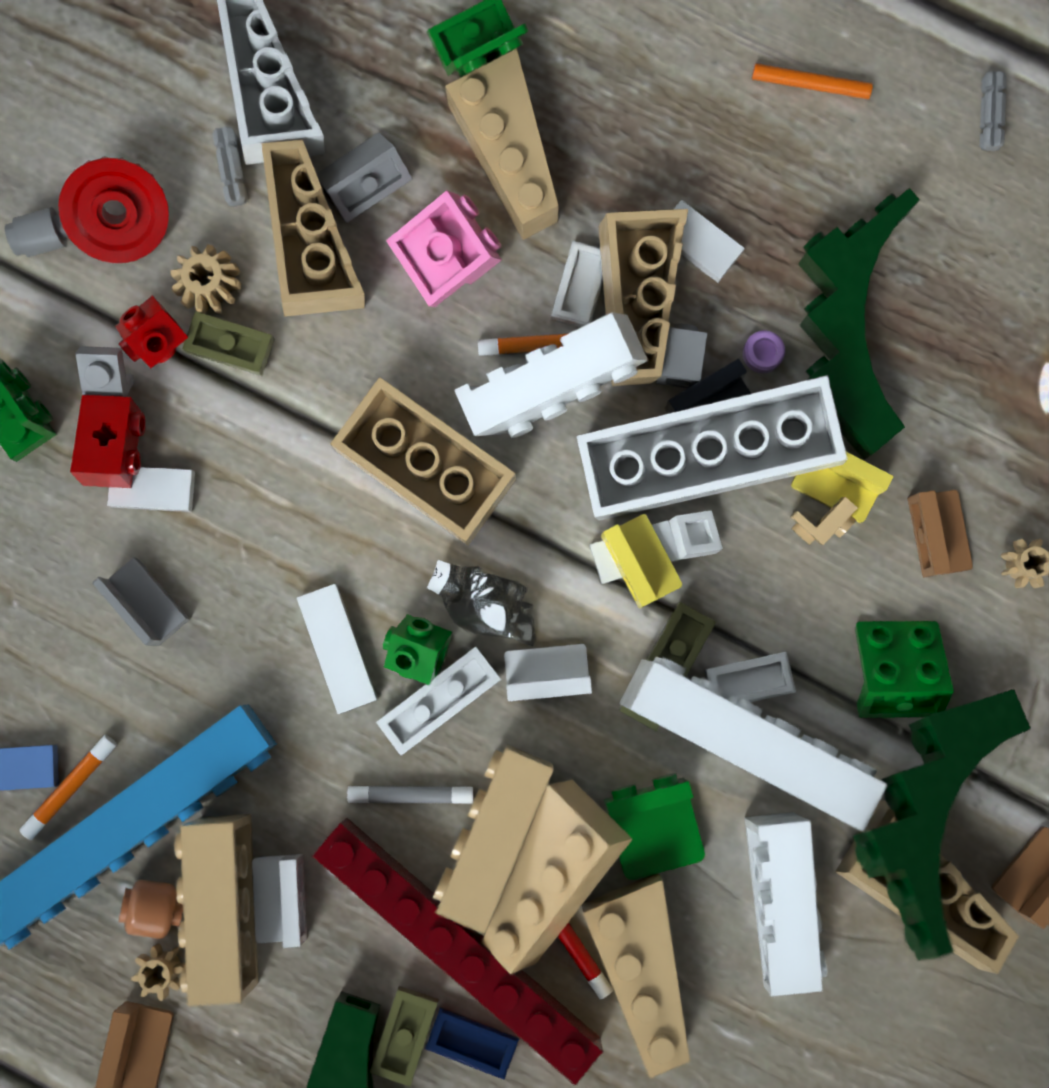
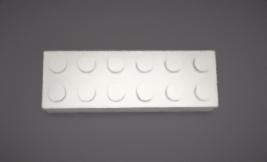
(712, 449)
(757, 745)

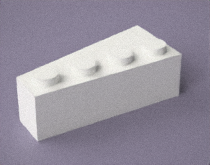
(785, 903)

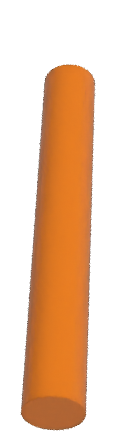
(812, 81)

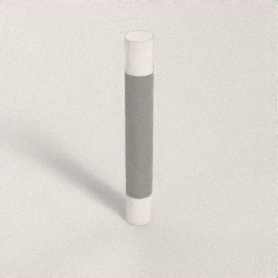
(409, 794)

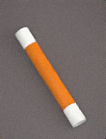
(517, 344)
(68, 787)

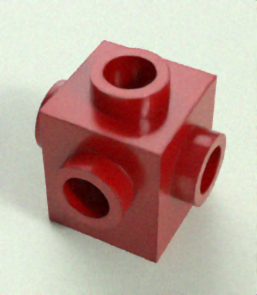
(150, 333)

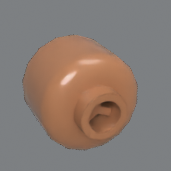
(150, 909)

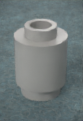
(36, 233)

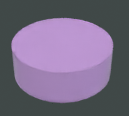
(763, 351)

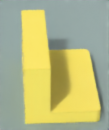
(854, 480)
(641, 560)

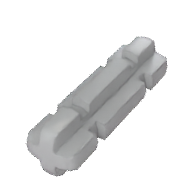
(993, 111)
(230, 166)

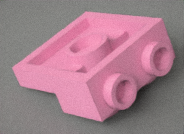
(445, 247)

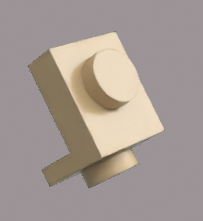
(835, 521)

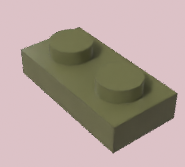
(228, 343)
(404, 1036)

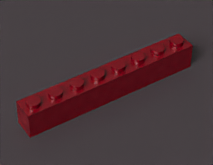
(459, 951)

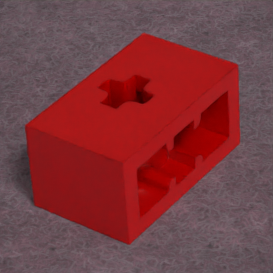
(97, 426)

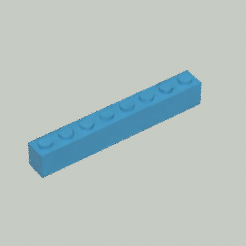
(130, 820)

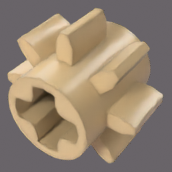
(1022, 553)
(147, 973)

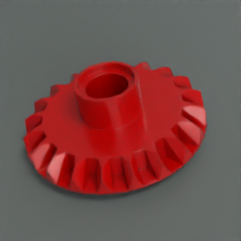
(106, 235)

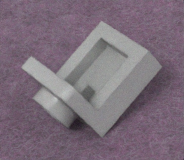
(103, 371)

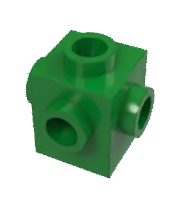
(416, 649)

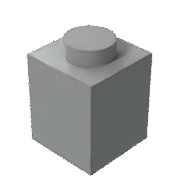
(683, 356)

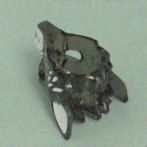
(484, 602)

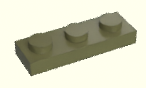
(680, 643)

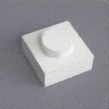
(695, 534)

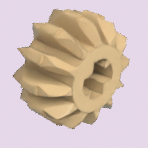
(191, 275)

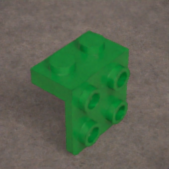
(473, 35)
(660, 826)

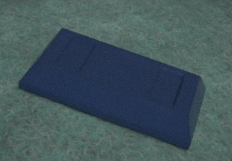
(472, 1043)

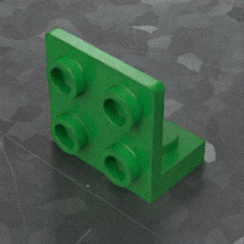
(22, 421)
(902, 669)

